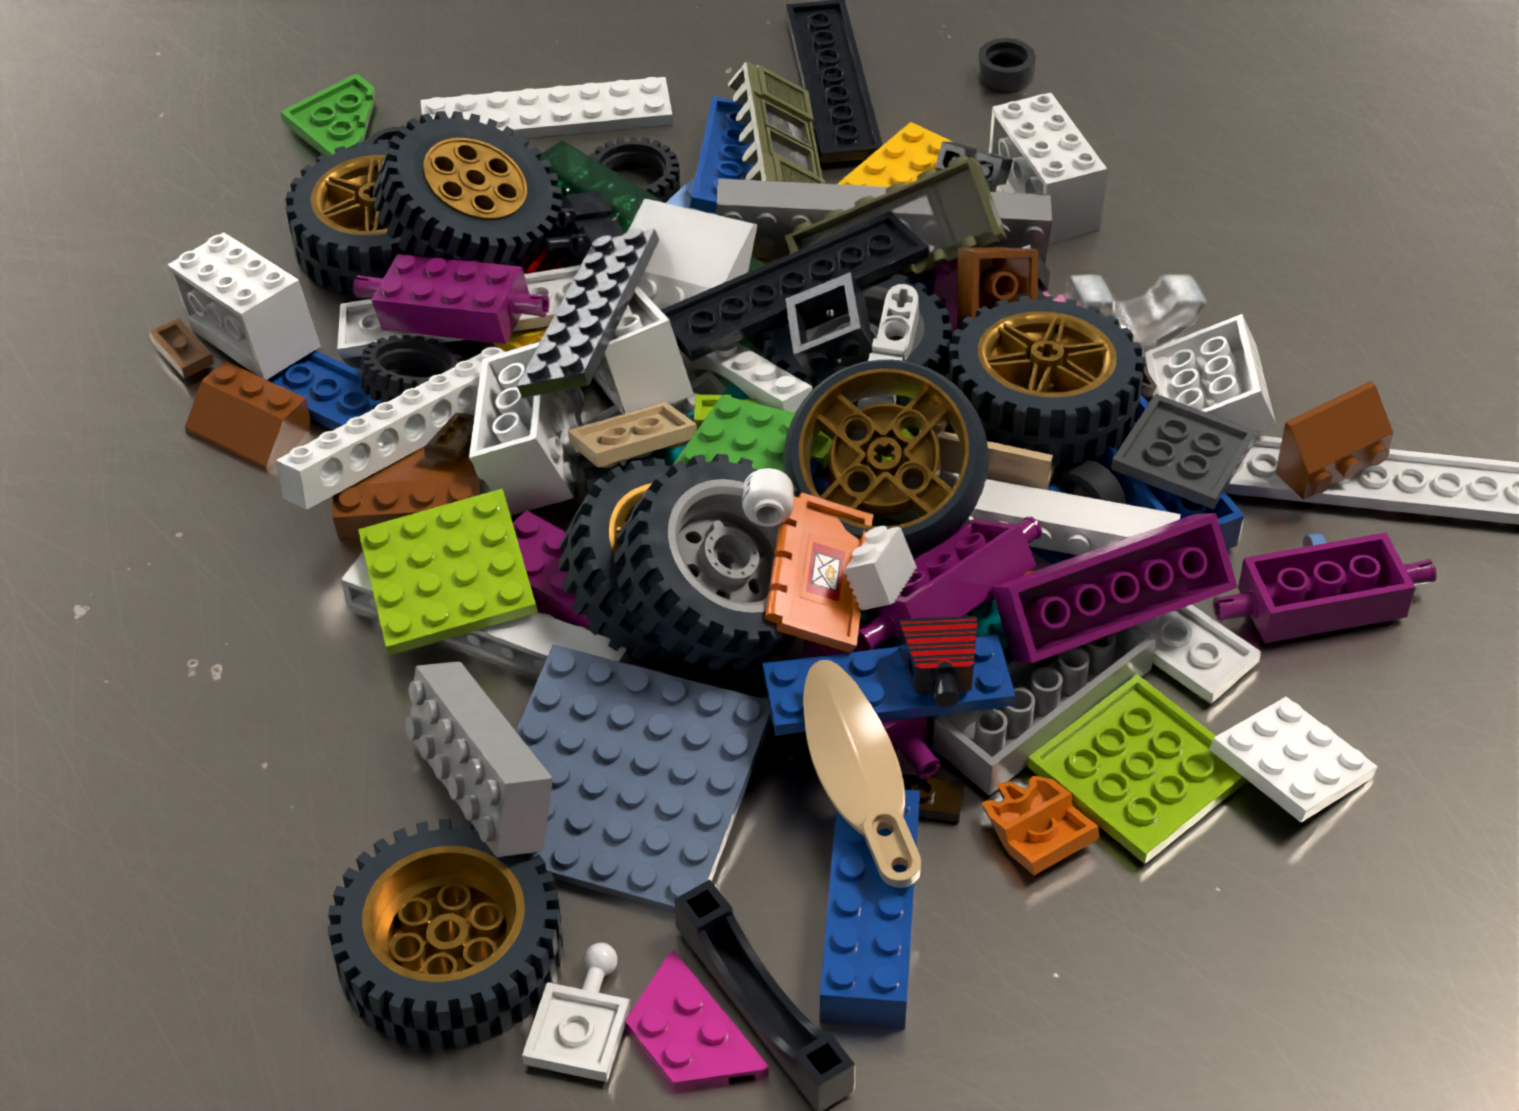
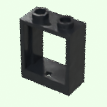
(822, 305)

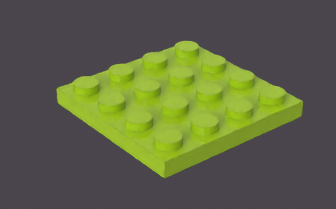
(446, 571)
(1138, 768)

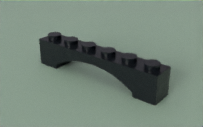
(804, 1051)

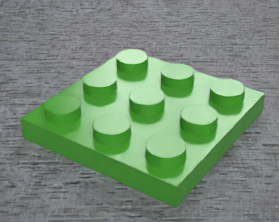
(741, 431)

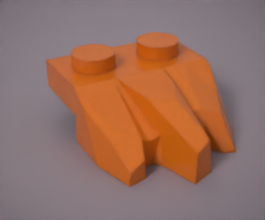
(1039, 823)

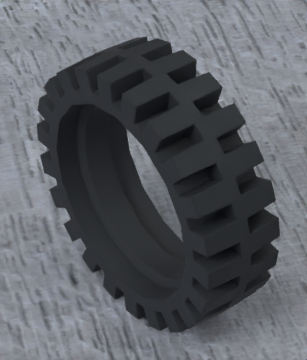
(645, 155)
(402, 353)

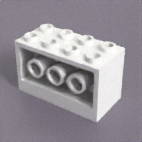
(1050, 160)
(244, 305)
(643, 360)

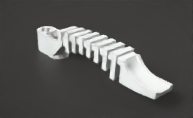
(894, 322)

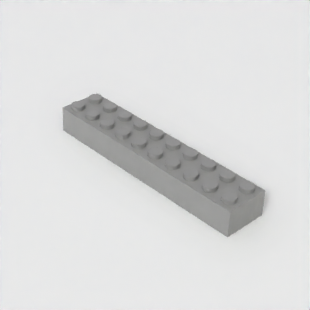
(783, 205)

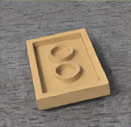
(632, 434)

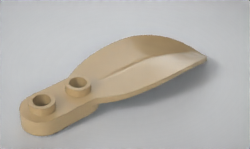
(859, 768)

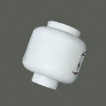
(768, 497)

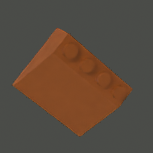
(402, 490)

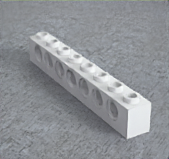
(379, 436)

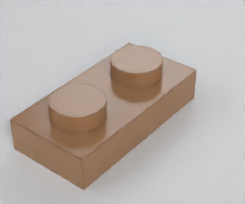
(181, 347)

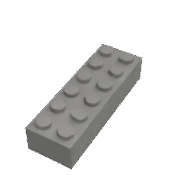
(1049, 697)
(479, 759)

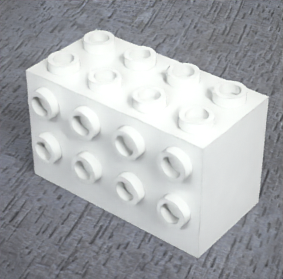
(524, 440)

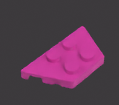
(689, 1032)

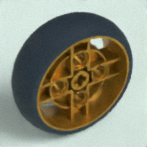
(933, 406)

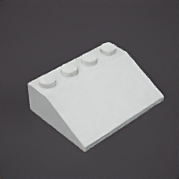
(692, 251)
(1215, 373)

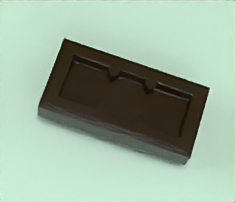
(452, 440)
(938, 797)

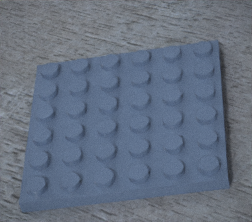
(639, 773)

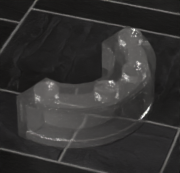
(1151, 317)

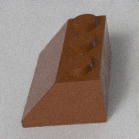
(993, 276)
(248, 415)
(1334, 441)

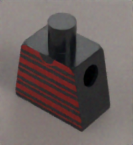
(939, 655)

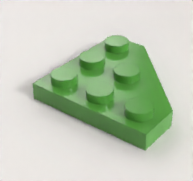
(334, 115)

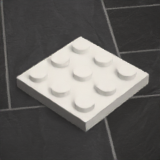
(1293, 758)

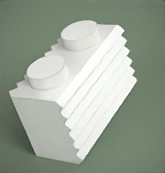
(880, 567)

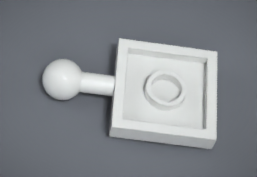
(577, 1027)

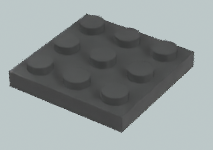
(1184, 451)

